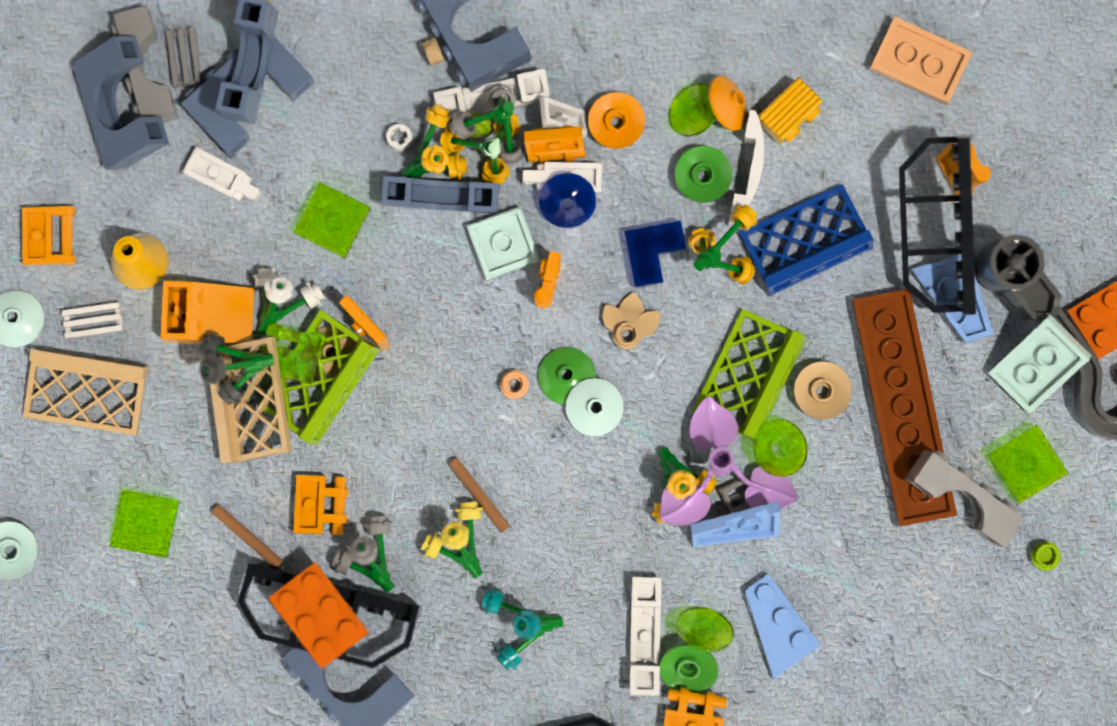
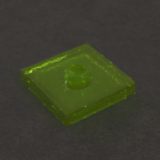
(332, 220)
(1027, 464)
(144, 523)

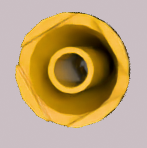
(139, 261)

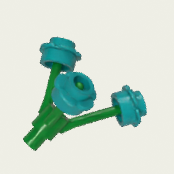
(526, 625)

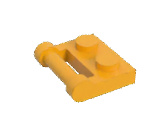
(979, 172)
(38, 236)

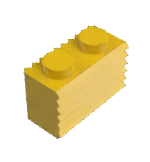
(790, 111)

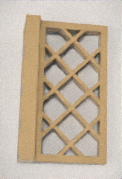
(90, 366)
(227, 416)

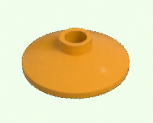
(727, 103)
(616, 106)

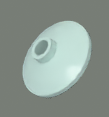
(29, 321)
(580, 401)
(26, 550)

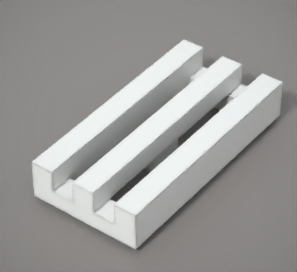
(68, 323)

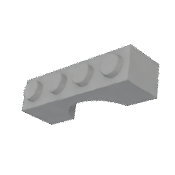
(151, 98)
(992, 518)

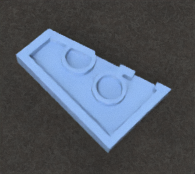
(942, 286)
(738, 526)
(779, 626)

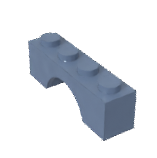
(440, 195)

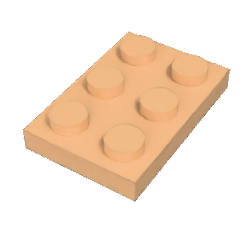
(921, 60)

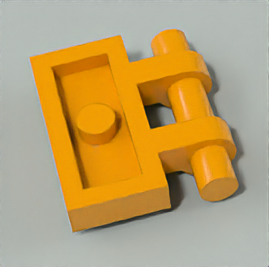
(554, 144)
(549, 273)
(310, 505)
(683, 718)

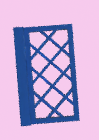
(815, 262)

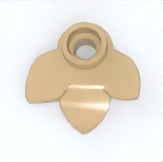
(632, 318)

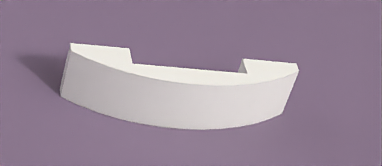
(526, 86)
(754, 137)
(645, 636)

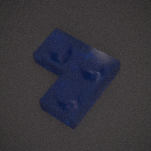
(645, 246)

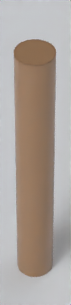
(479, 495)
(249, 538)

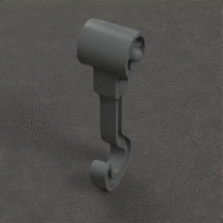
(1016, 269)

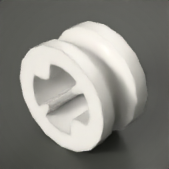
(404, 130)

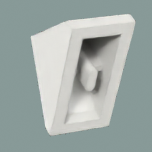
(558, 114)

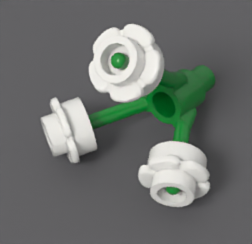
(278, 291)

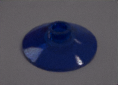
(567, 187)

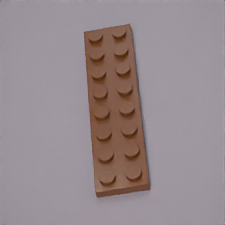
(901, 399)

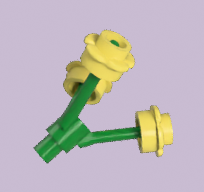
(456, 537)

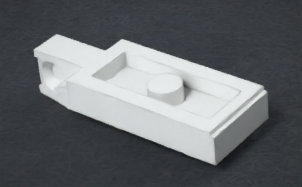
(545, 171)
(220, 176)

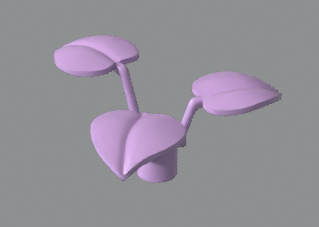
(713, 428)

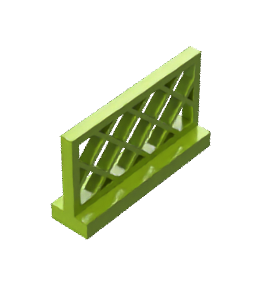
(774, 379)
(340, 388)

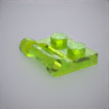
(296, 364)

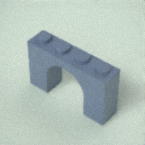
(476, 62)
(98, 79)
(242, 96)
(202, 101)
(372, 711)

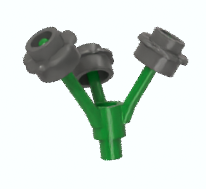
(214, 368)

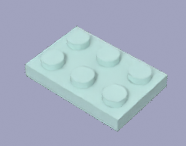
(1040, 364)

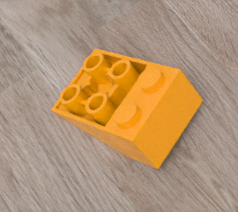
(199, 308)

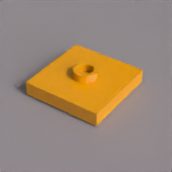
(363, 324)

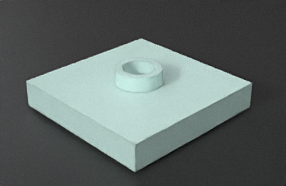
(503, 243)

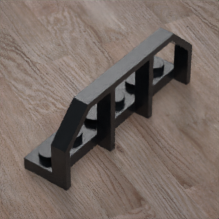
(962, 211)
(354, 598)

